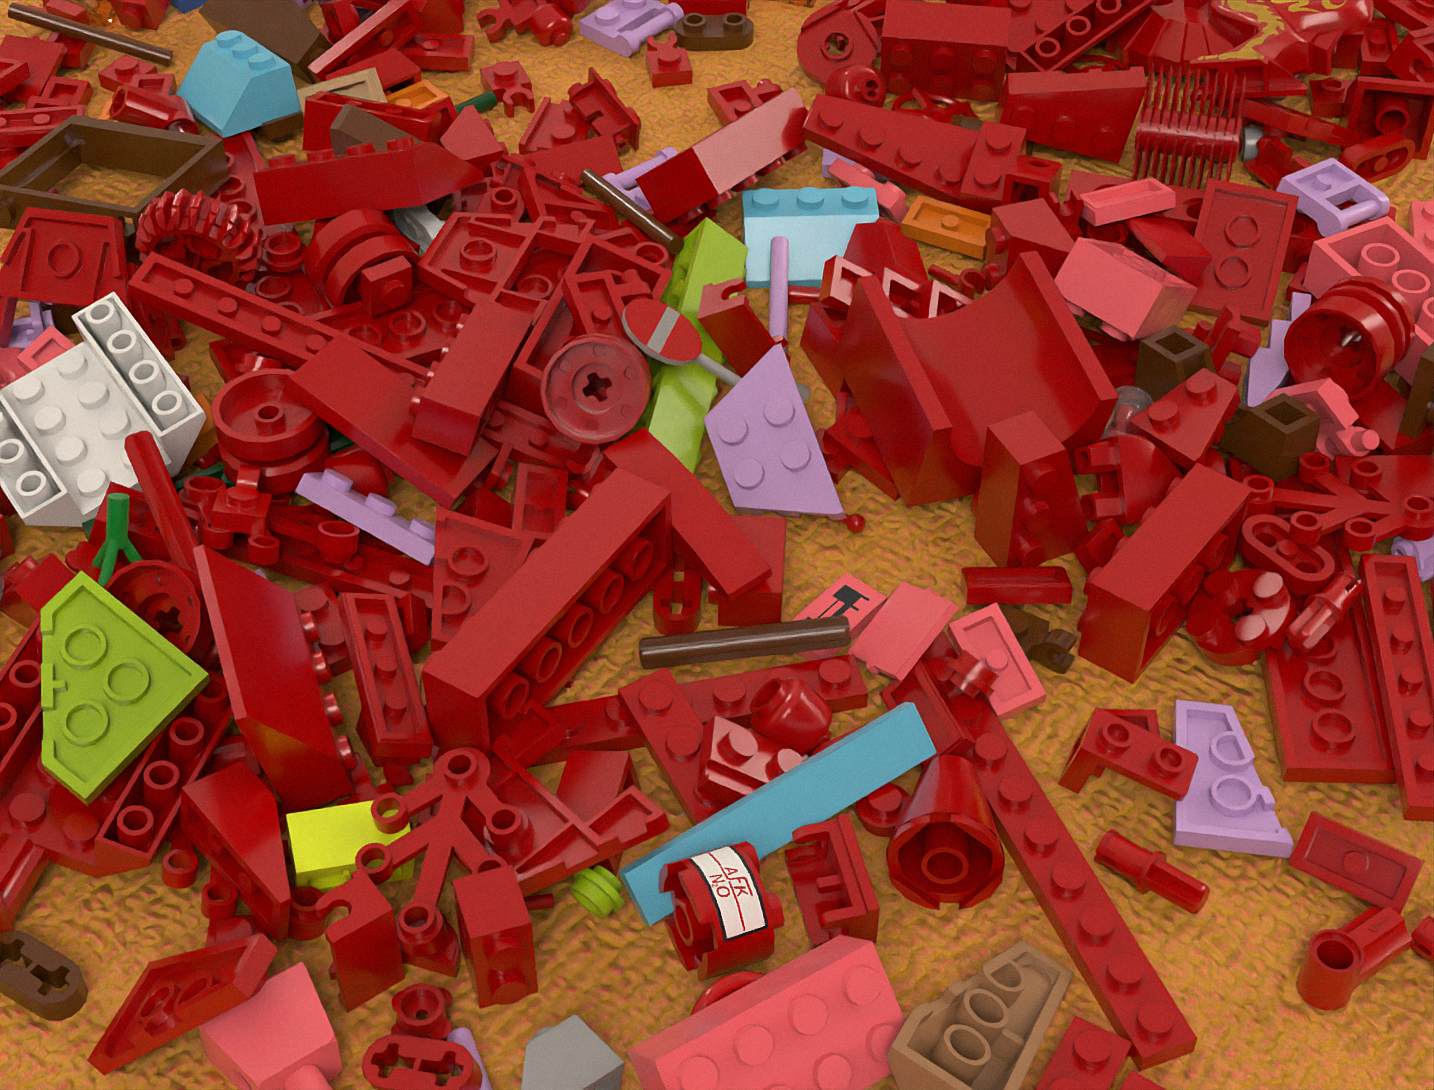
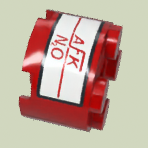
(720, 910)

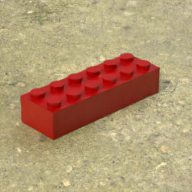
(550, 613)

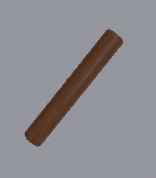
(744, 642)

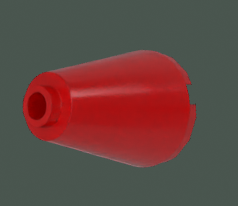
(946, 839)

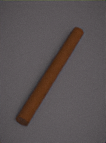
(90, 34)
(632, 211)

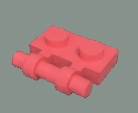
(1336, 430)

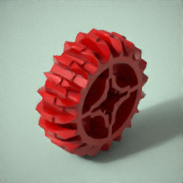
(201, 236)

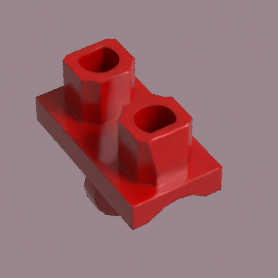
(1228, 336)

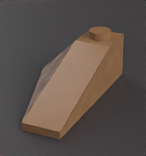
(981, 1029)

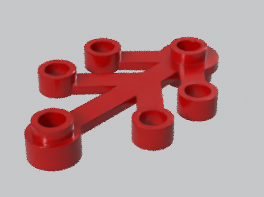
(1343, 506)
(332, 537)
(440, 838)
(303, 920)

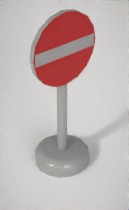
(673, 339)

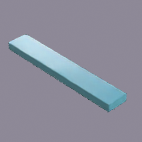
(792, 800)

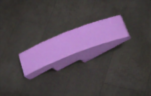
(1268, 366)

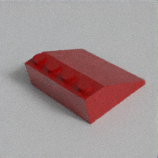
(363, 178)
(277, 683)

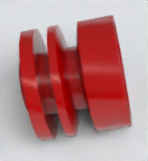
(1351, 336)
(587, 415)
(165, 597)

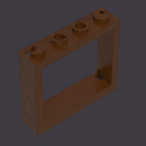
(184, 158)

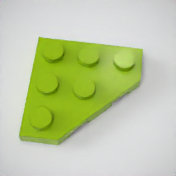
(105, 686)

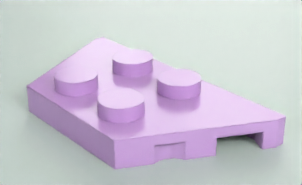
(771, 446)

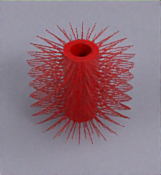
(1186, 133)

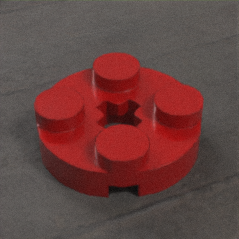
(837, 25)
(1229, 594)

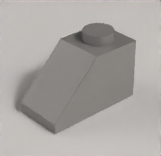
(570, 1059)

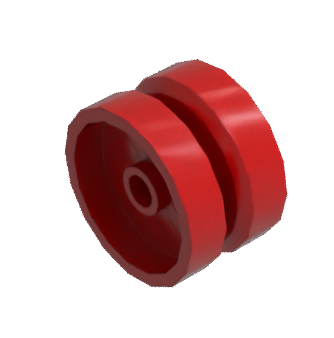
(348, 247)
(269, 430)

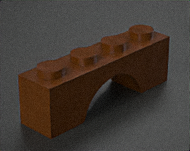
(1262, 436)

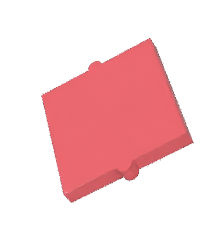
(902, 630)

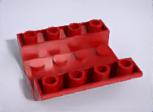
(1056, 32)
(134, 811)

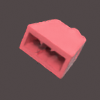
(275, 1038)

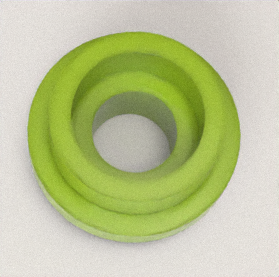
(597, 891)

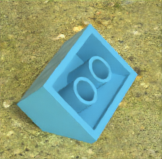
(238, 85)
(813, 222)

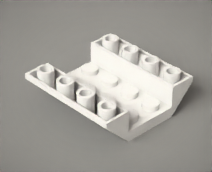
(71, 419)

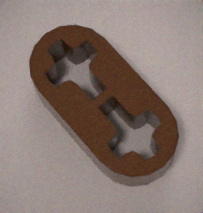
(41, 965)

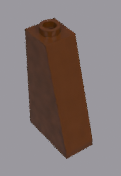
(274, 25)

